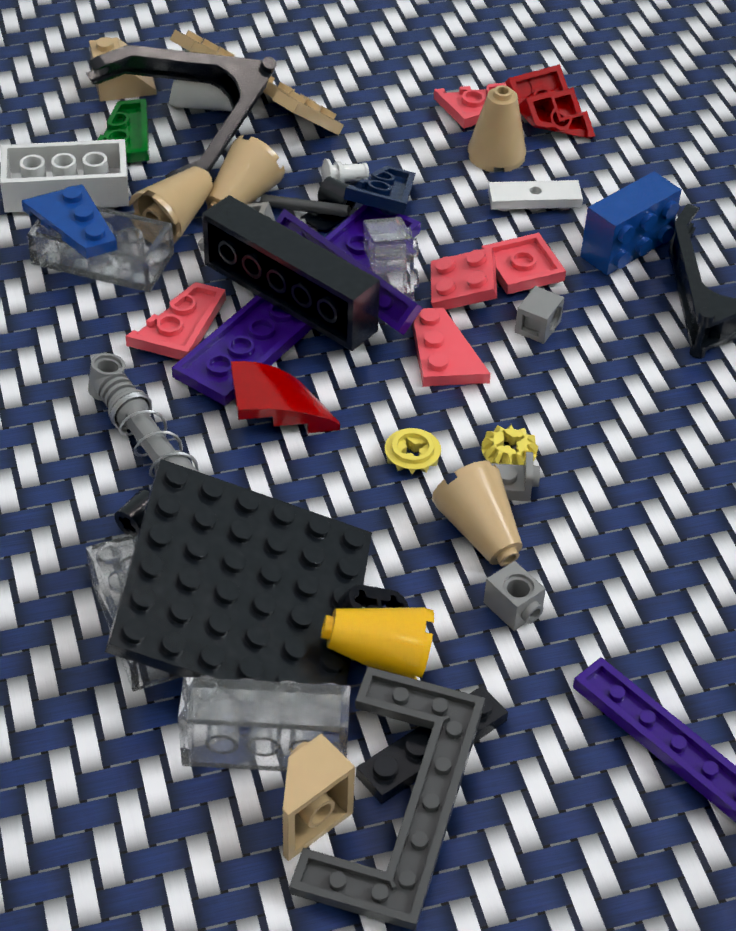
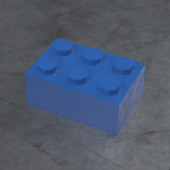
(630, 223)

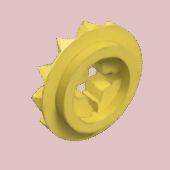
(416, 440)
(495, 451)

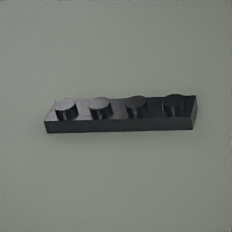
(400, 762)

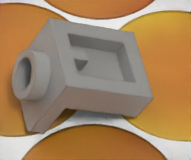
(520, 478)

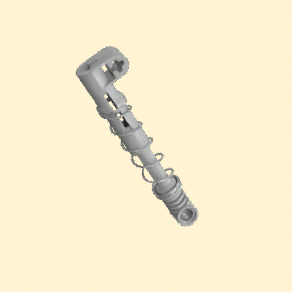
(132, 410)

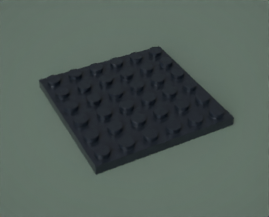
(234, 583)

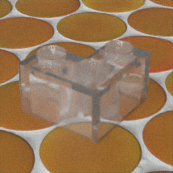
(392, 253)

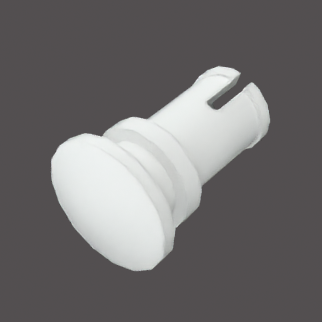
(344, 172)

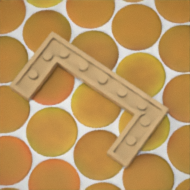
(281, 94)

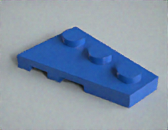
(75, 218)

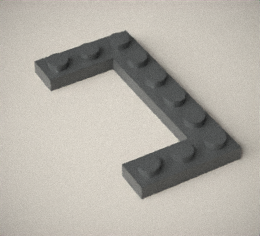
(400, 891)

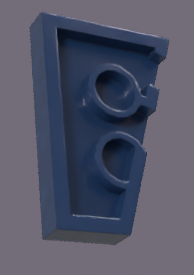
(385, 190)

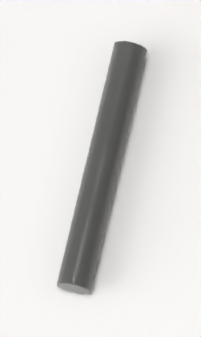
(307, 205)

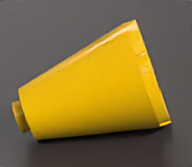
(382, 637)

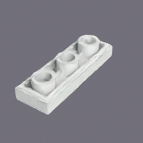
(535, 195)

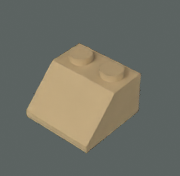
(122, 86)
(315, 794)

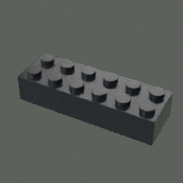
(291, 272)

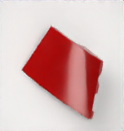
(549, 103)
(273, 393)

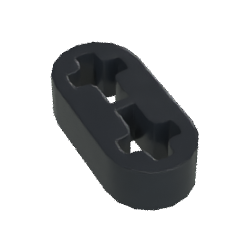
(371, 597)

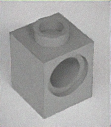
(539, 314)
(514, 596)

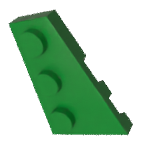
(130, 123)

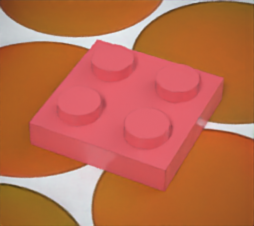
(526, 263)
(463, 279)

